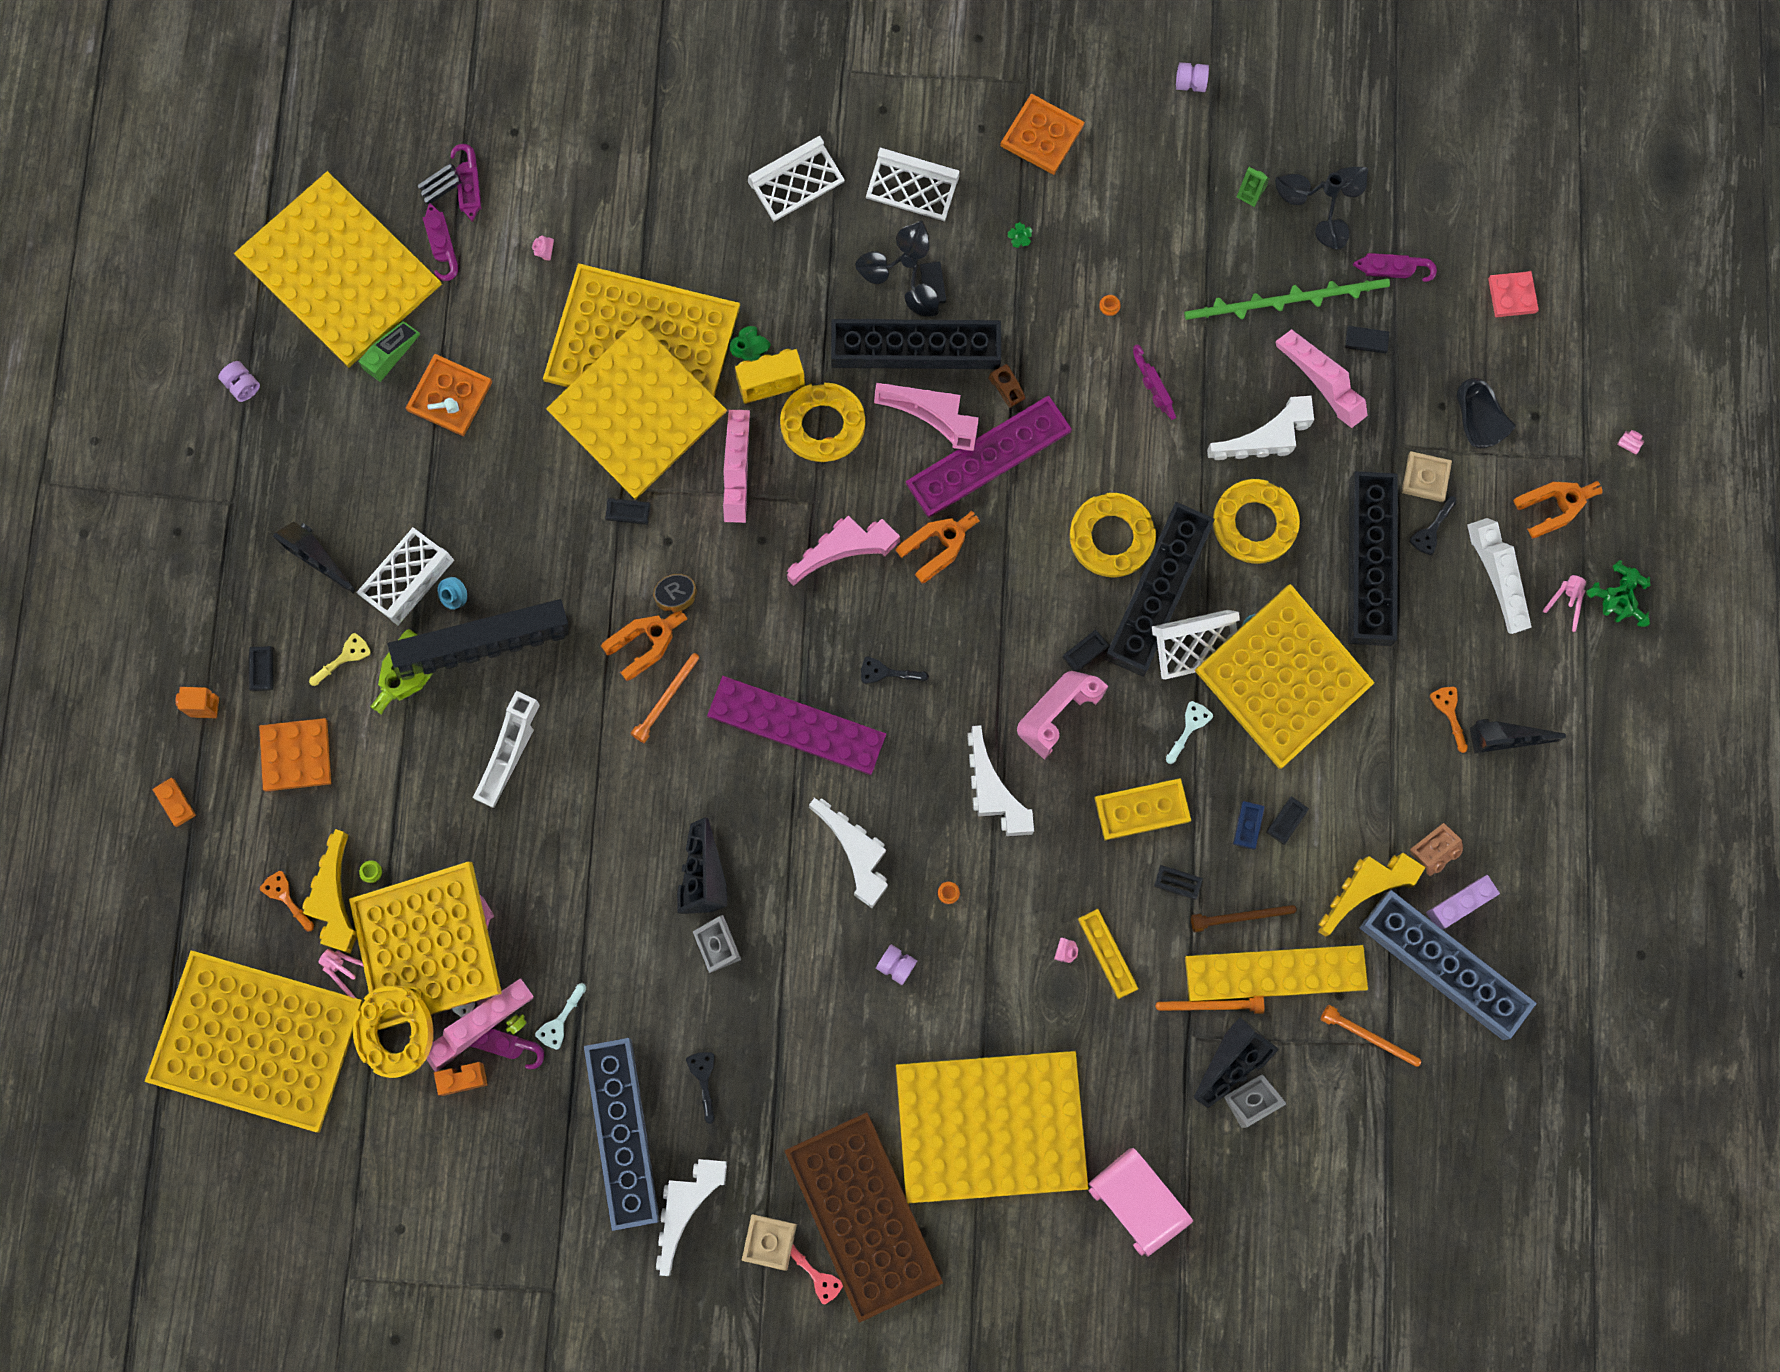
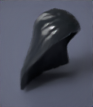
(1482, 415)

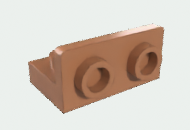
(1437, 849)

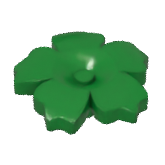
(1020, 235)

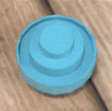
(452, 593)

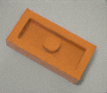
(174, 802)

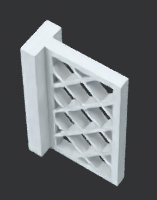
(783, 165)
(922, 169)
(417, 588)
(1190, 626)

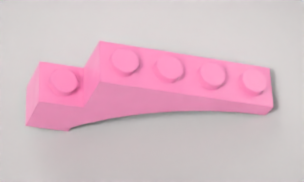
(1327, 376)
(933, 407)
(736, 466)
(845, 541)
(476, 1023)

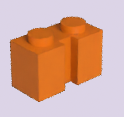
(197, 702)
(451, 1082)

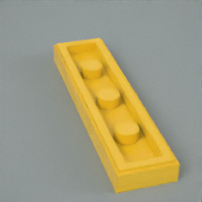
(1107, 953)

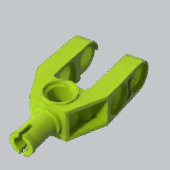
(388, 675)

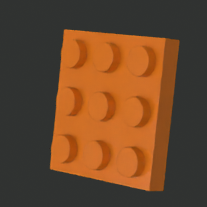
(1042, 134)
(449, 380)
(295, 754)

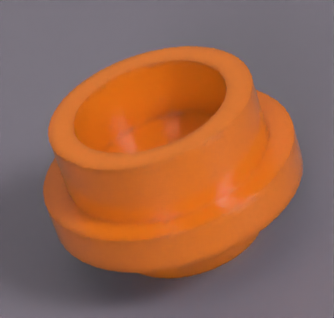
(1109, 305)
(948, 892)

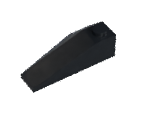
(302, 543)
(1498, 735)
(703, 881)
(1237, 1055)

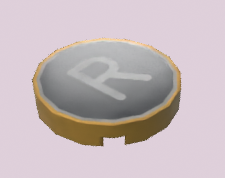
(675, 592)

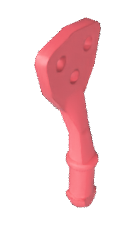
(819, 1278)

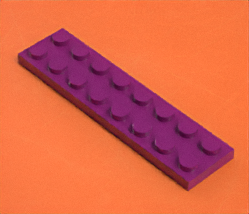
(992, 456)
(796, 725)

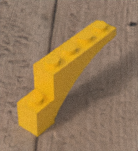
(1367, 881)
(327, 900)

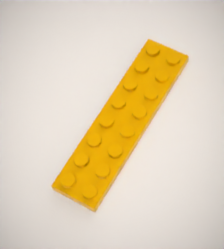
(1276, 973)

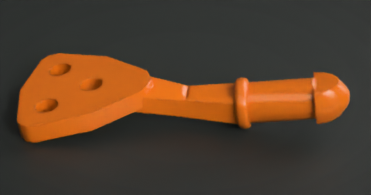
(1449, 711)
(284, 895)

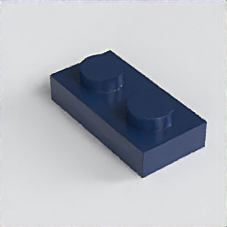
(1248, 825)

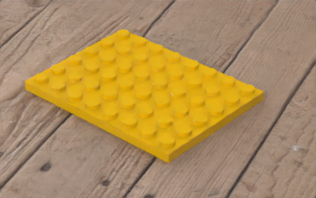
(337, 269)
(608, 303)
(254, 1041)
(991, 1127)

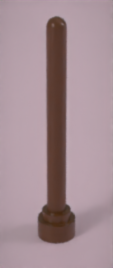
(1201, 922)

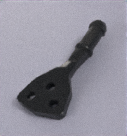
(1430, 532)
(884, 672)
(703, 1077)

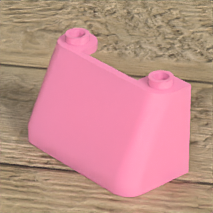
(1037, 726)
(1140, 1202)

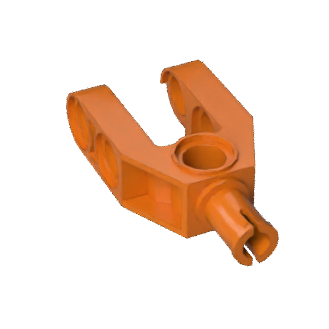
(1559, 491)
(938, 529)
(640, 626)

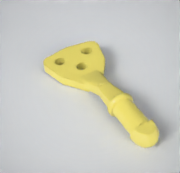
(346, 656)

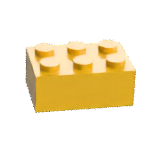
(770, 375)

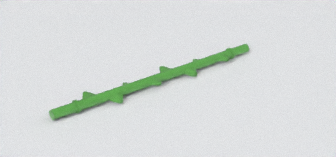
(1278, 302)

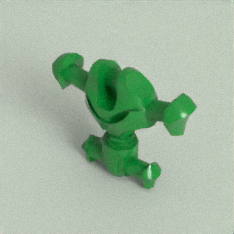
(1622, 599)

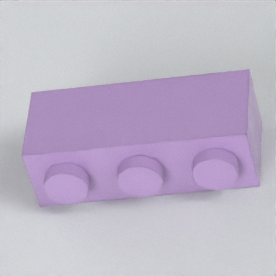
(1463, 902)

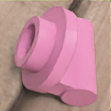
(543, 247)
(1631, 441)
(1066, 951)

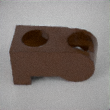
(1007, 385)

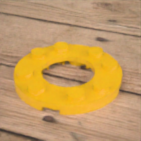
(826, 395)
(1265, 493)
(1112, 505)
(367, 1040)

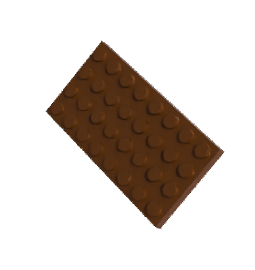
(863, 1217)

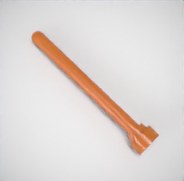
(642, 731)
(1254, 1005)
(1333, 1017)

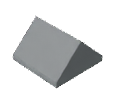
(716, 944)
(1254, 1101)

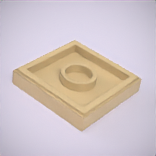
(1426, 476)
(769, 1242)

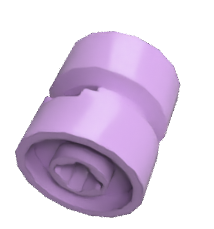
(1192, 77)
(238, 380)
(896, 964)

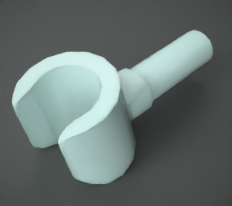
(449, 403)

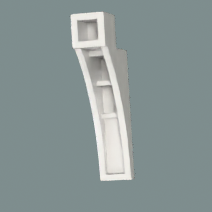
(1272, 438)
(1503, 571)
(509, 747)
(992, 795)
(861, 851)
(682, 1202)

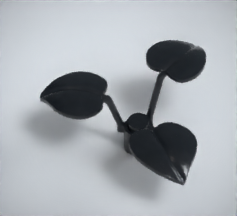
(1349, 180)
(915, 244)

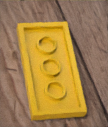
(1142, 809)

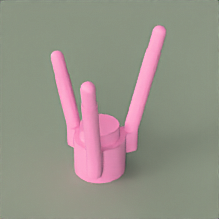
(1574, 589)
(332, 962)

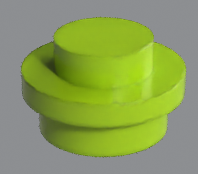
(370, 871)
(515, 1023)

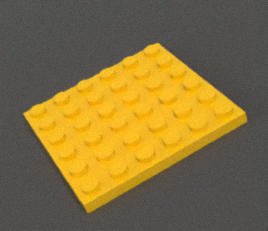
(636, 409)
(1284, 676)
(427, 939)

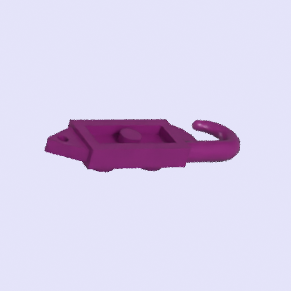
(469, 189)
(440, 241)
(1394, 266)
(1153, 382)
(508, 1046)

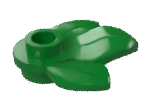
(752, 344)

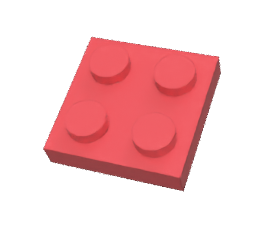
(1513, 294)

